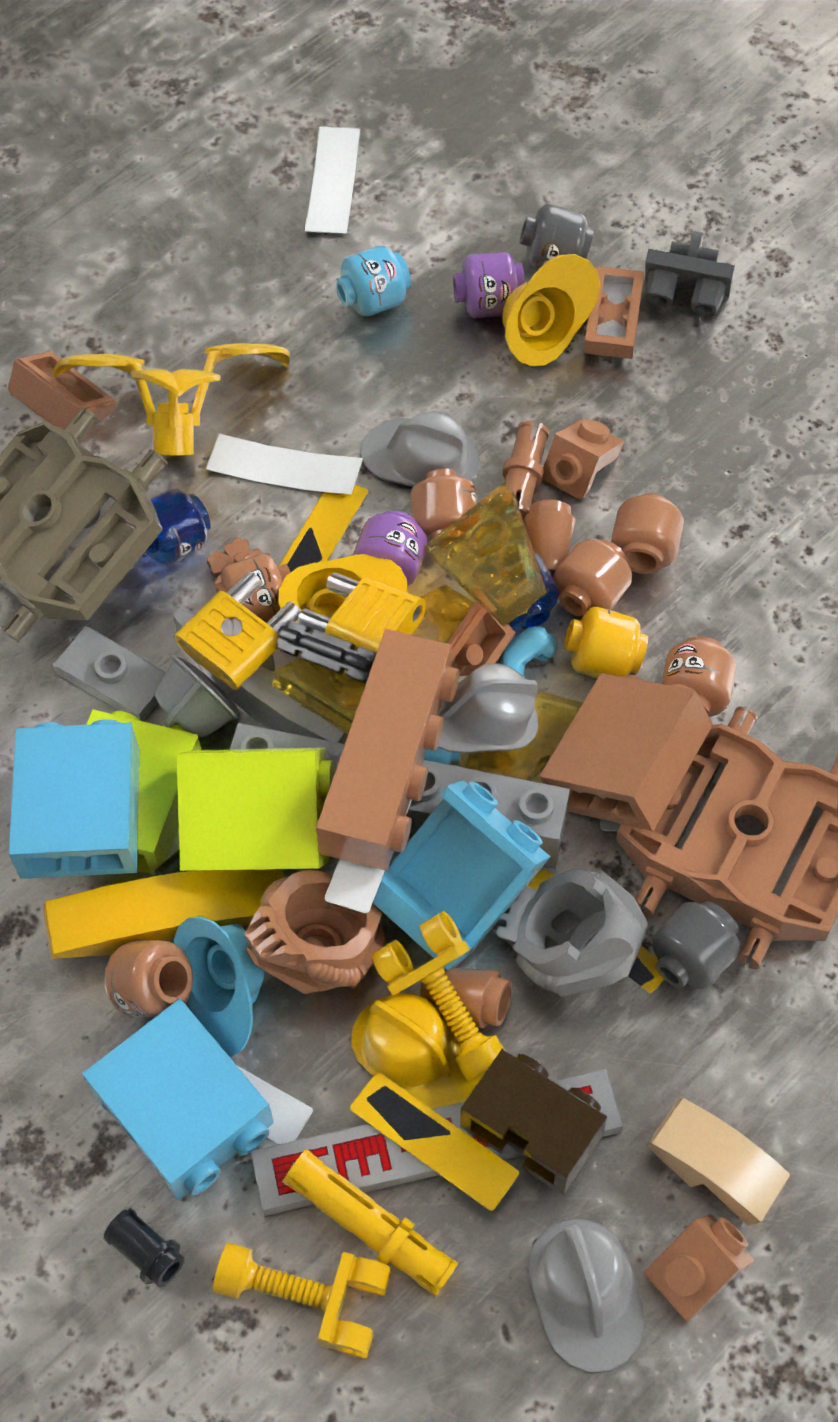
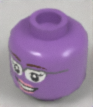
(487, 283)
(396, 538)

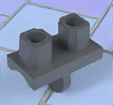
(688, 268)

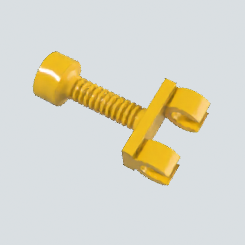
(397, 970)
(239, 1272)

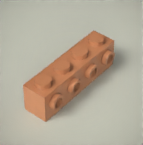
(386, 750)

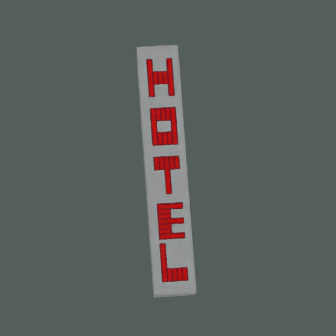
(376, 1162)

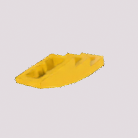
(151, 909)

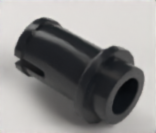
(144, 1248)

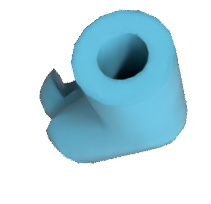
(529, 644)

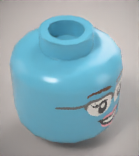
(373, 281)

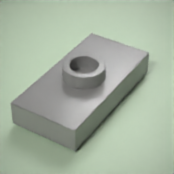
(110, 673)

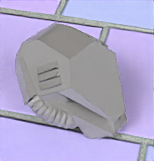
(574, 931)

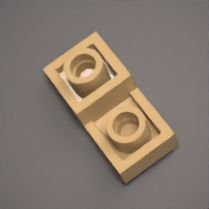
(721, 1158)

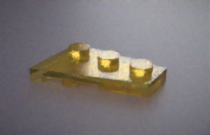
(491, 556)

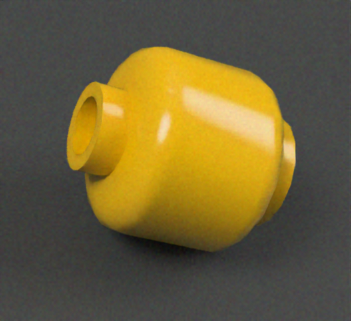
(605, 643)

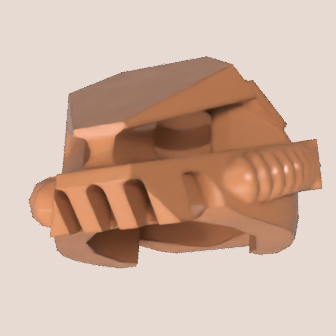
(310, 939)

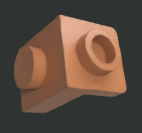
(578, 455)
(699, 1264)

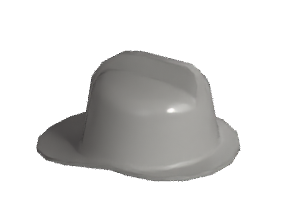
(410, 448)
(193, 699)
(490, 712)
(586, 1295)

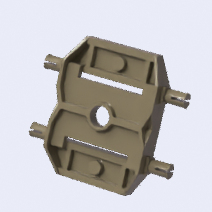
(54, 470)

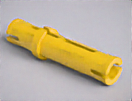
(378, 1228)

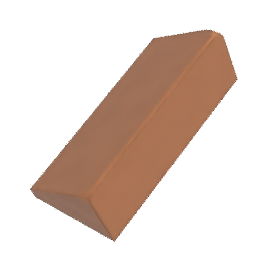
(59, 397)
(478, 640)

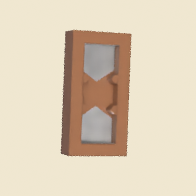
(615, 315)

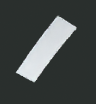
(333, 180)
(284, 466)

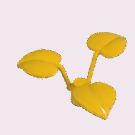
(172, 423)

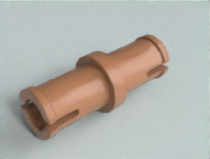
(524, 467)

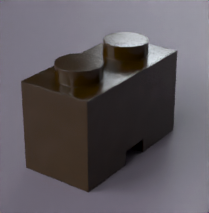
(535, 1116)

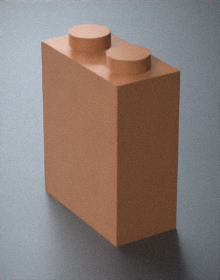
(628, 749)

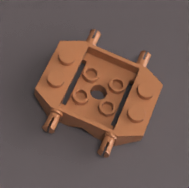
(739, 868)

